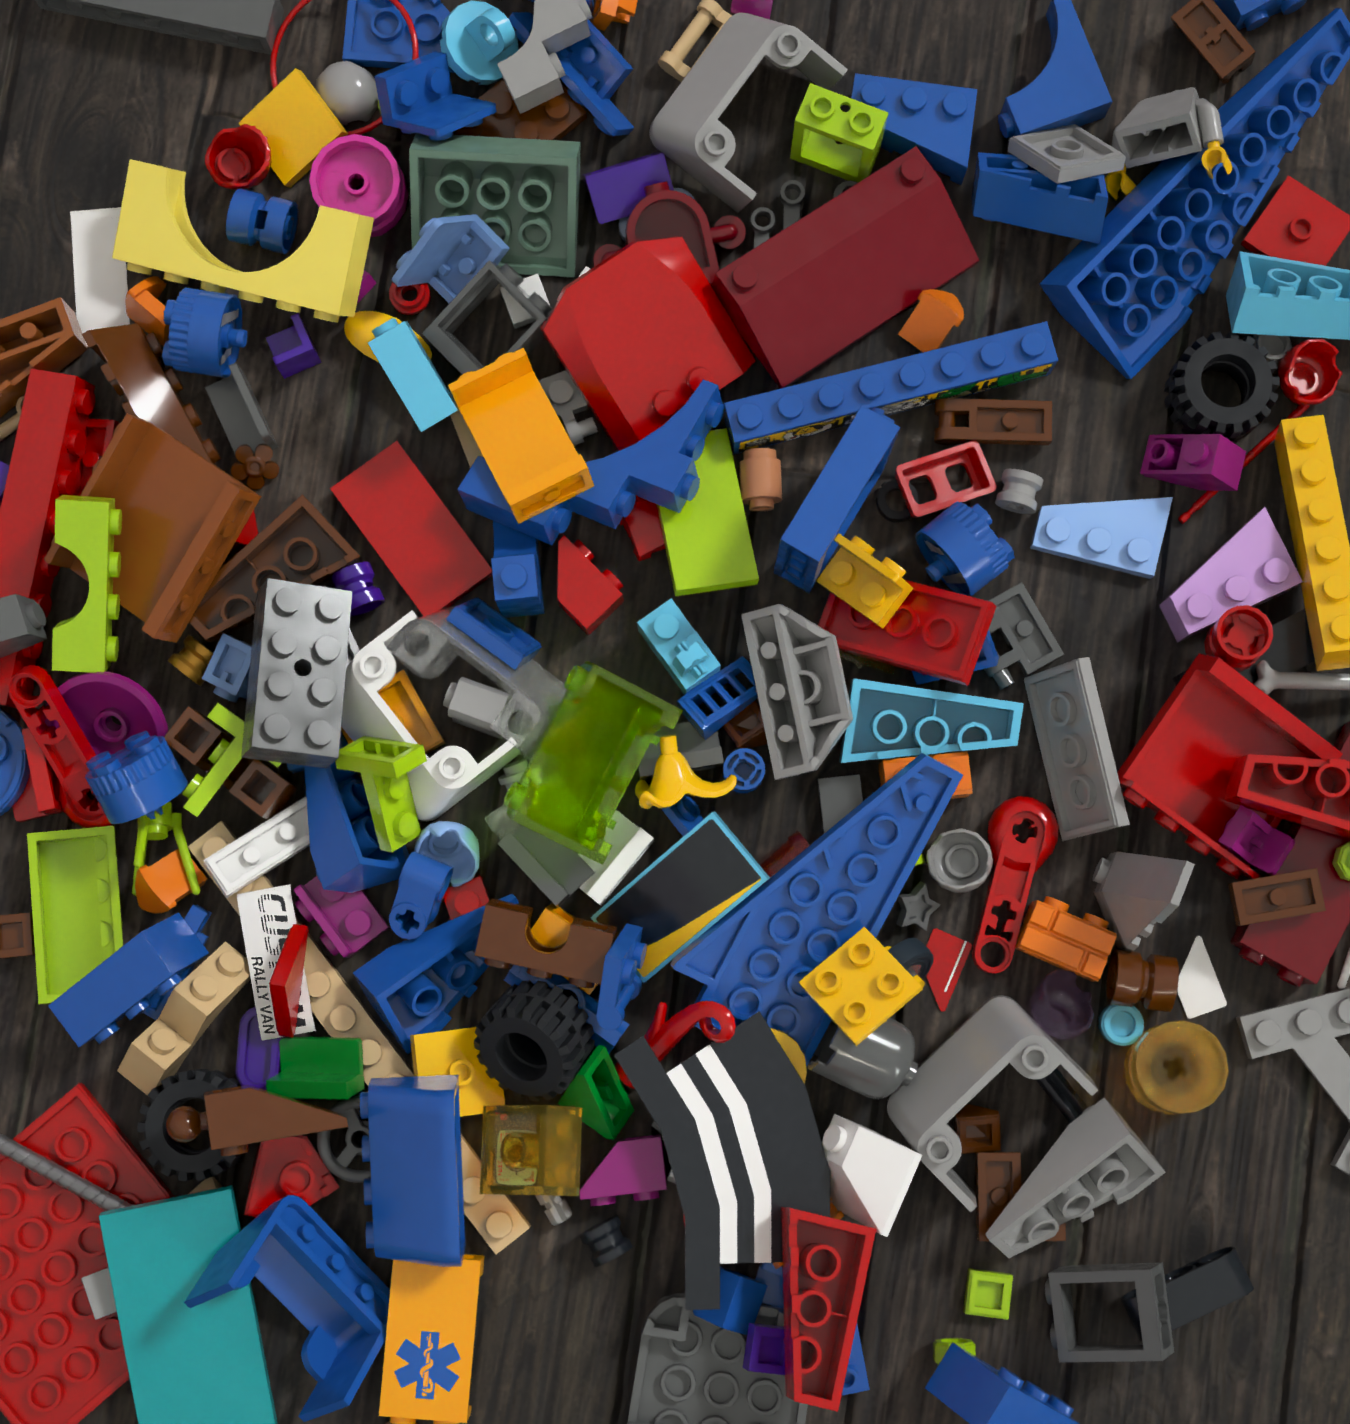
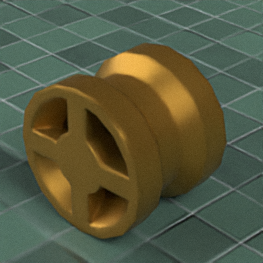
(192, 659)

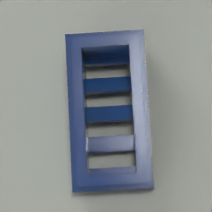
(709, 725)

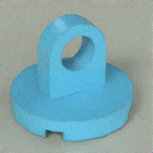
(476, 40)

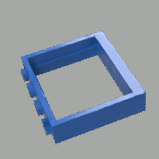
(836, 498)

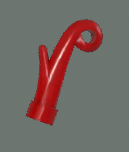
(664, 1035)

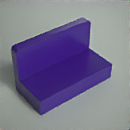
(621, 186)

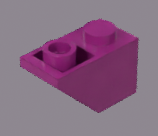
(1194, 461)
(630, 1167)

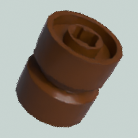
(1148, 980)

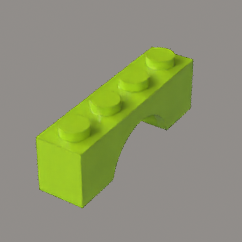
(88, 530)

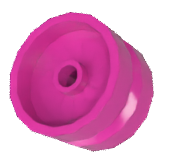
(354, 162)

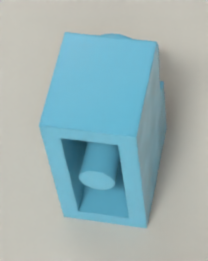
(678, 646)

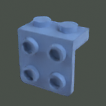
(449, 254)

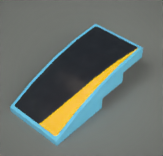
(684, 892)

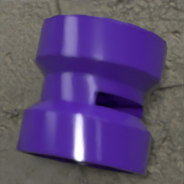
(359, 579)

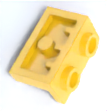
(865, 582)

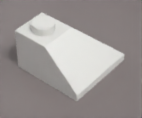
(867, 1173)

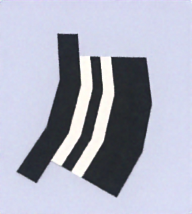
(736, 1148)

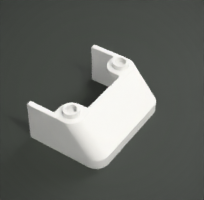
(445, 775)

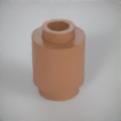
(760, 479)

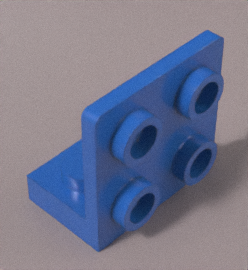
(421, 99)

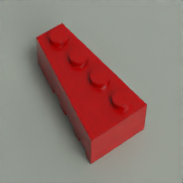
(1295, 790)
(822, 1300)

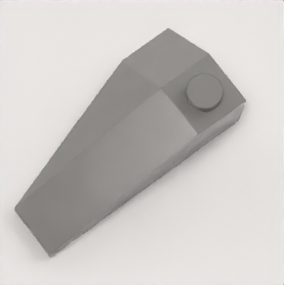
(1138, 892)
(1086, 1167)

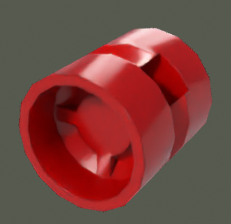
(1240, 637)

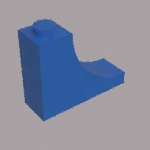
(1068, 87)
(516, 573)

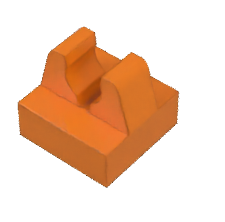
(612, 10)

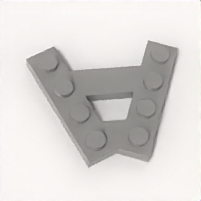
(1310, 1031)

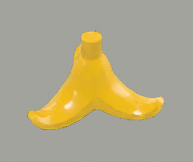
(675, 778)

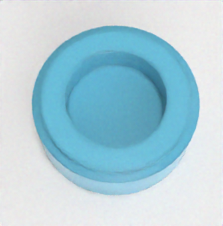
(1121, 1024)

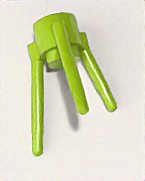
(158, 829)

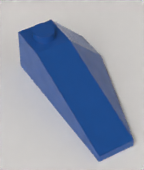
(344, 832)
(425, 976)

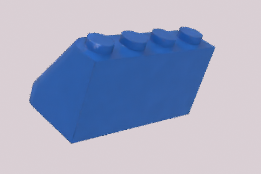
(414, 1169)

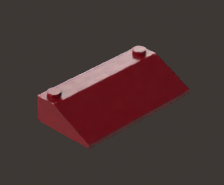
(845, 268)

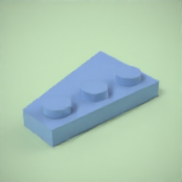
(1105, 534)

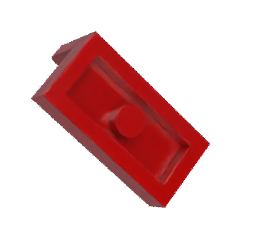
(42, 788)

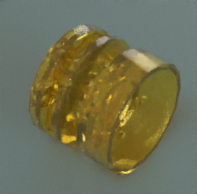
(1198, 1059)

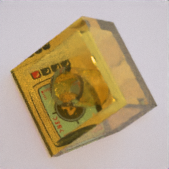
(531, 1150)

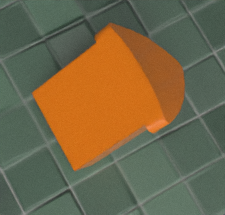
(146, 309)
(932, 319)
(164, 883)

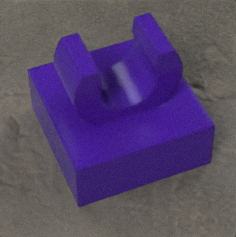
(765, 1349)

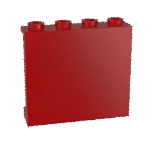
(1191, 749)

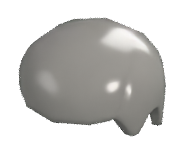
(348, 91)
(959, 860)

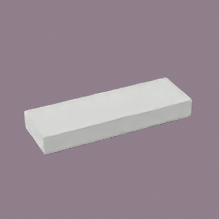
(260, 849)

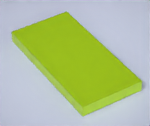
(710, 537)

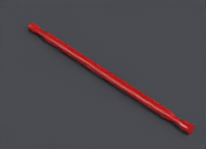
(1248, 458)

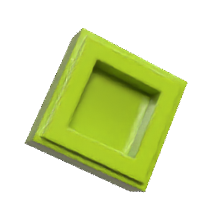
(988, 1293)

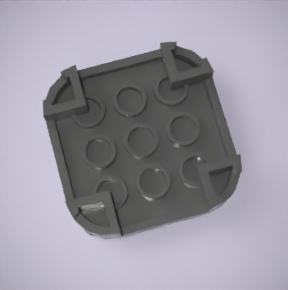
(696, 1375)

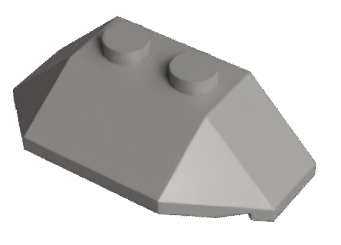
(797, 688)

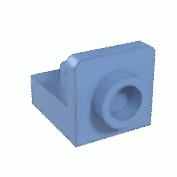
(229, 668)

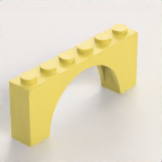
(160, 236)

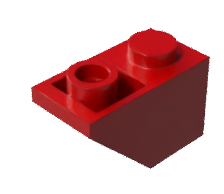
(582, 589)

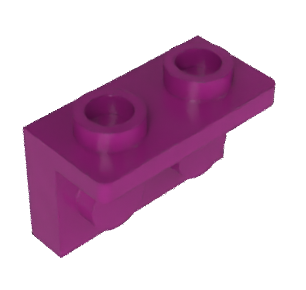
(346, 918)

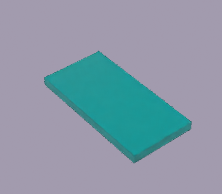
(184, 1360)

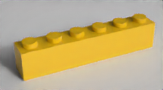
(1317, 535)

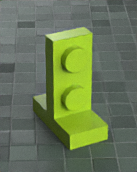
(224, 757)
(386, 784)

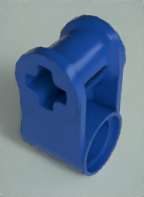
(418, 895)

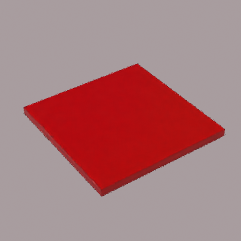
(52, 1349)

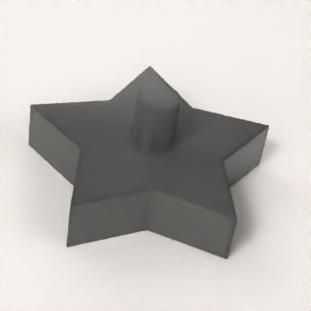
(916, 907)

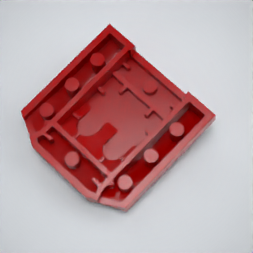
(644, 337)

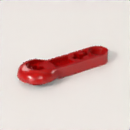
(63, 746)
(1013, 870)

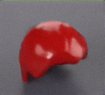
(239, 157)

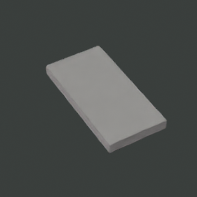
(1076, 749)

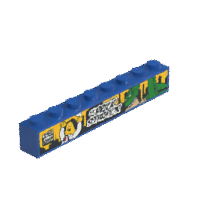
(890, 386)

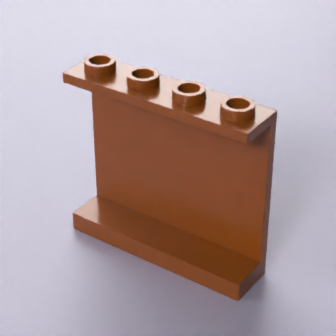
(175, 524)

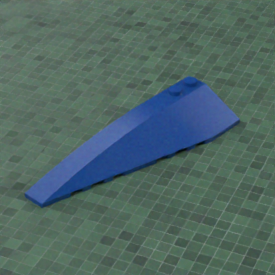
(1179, 222)

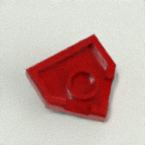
(286, 1169)

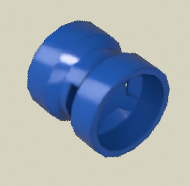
(747, 777)

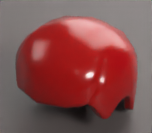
(1309, 372)

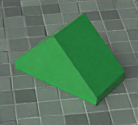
(600, 1095)

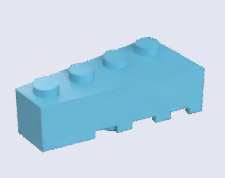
(1288, 298)
(914, 721)

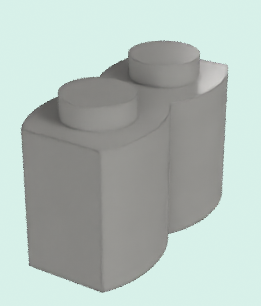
(475, 705)

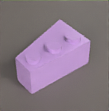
(1240, 573)

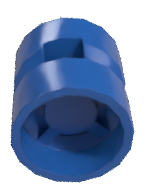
(251, 213)

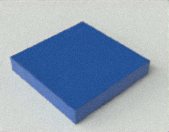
(494, 632)

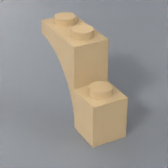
(185, 1018)

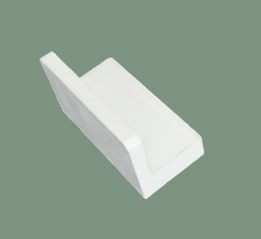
(628, 847)

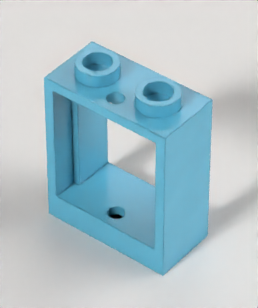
(412, 373)

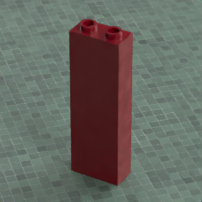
(1306, 942)

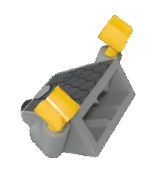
(1166, 129)

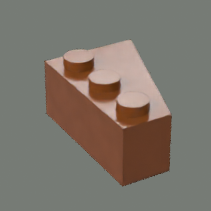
(38, 339)

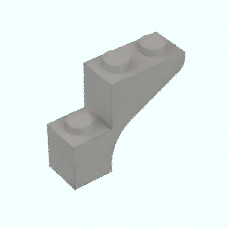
(535, 68)

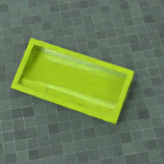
(73, 905)

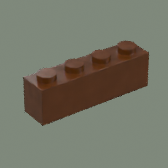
(146, 385)

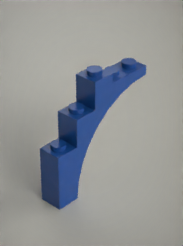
(654, 469)

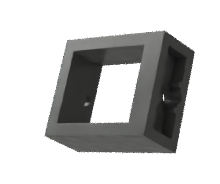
(441, 329)
(1152, 1310)

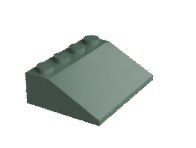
(513, 184)

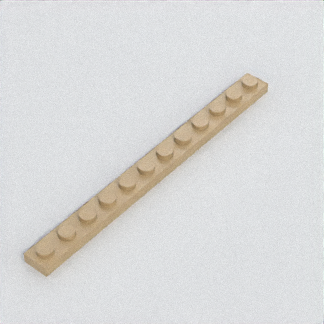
(346, 1017)

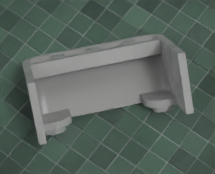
(688, 122)
(959, 1069)

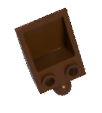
(249, 1116)

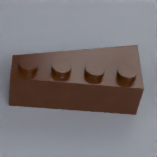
(292, 548)

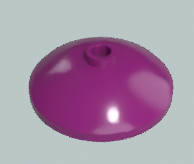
(107, 694)

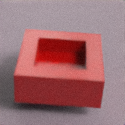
(466, 897)

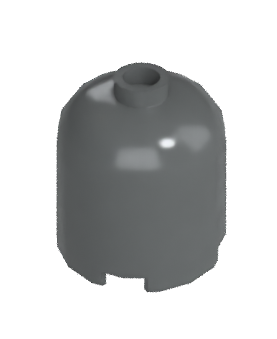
(873, 1066)

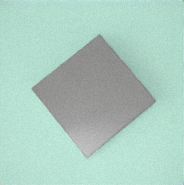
(1066, 153)

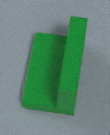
(319, 1068)

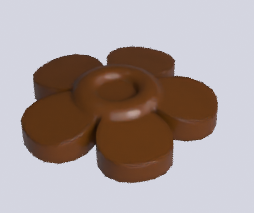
(254, 465)

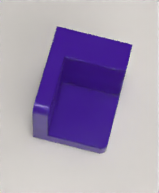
(293, 348)

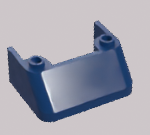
(319, 1284)

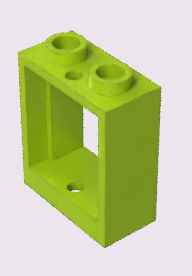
(823, 123)

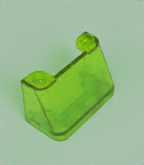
(588, 759)

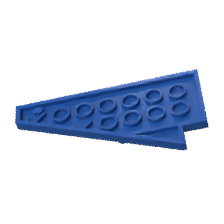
(817, 904)

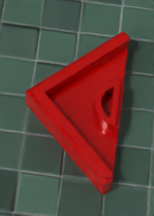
(287, 980)

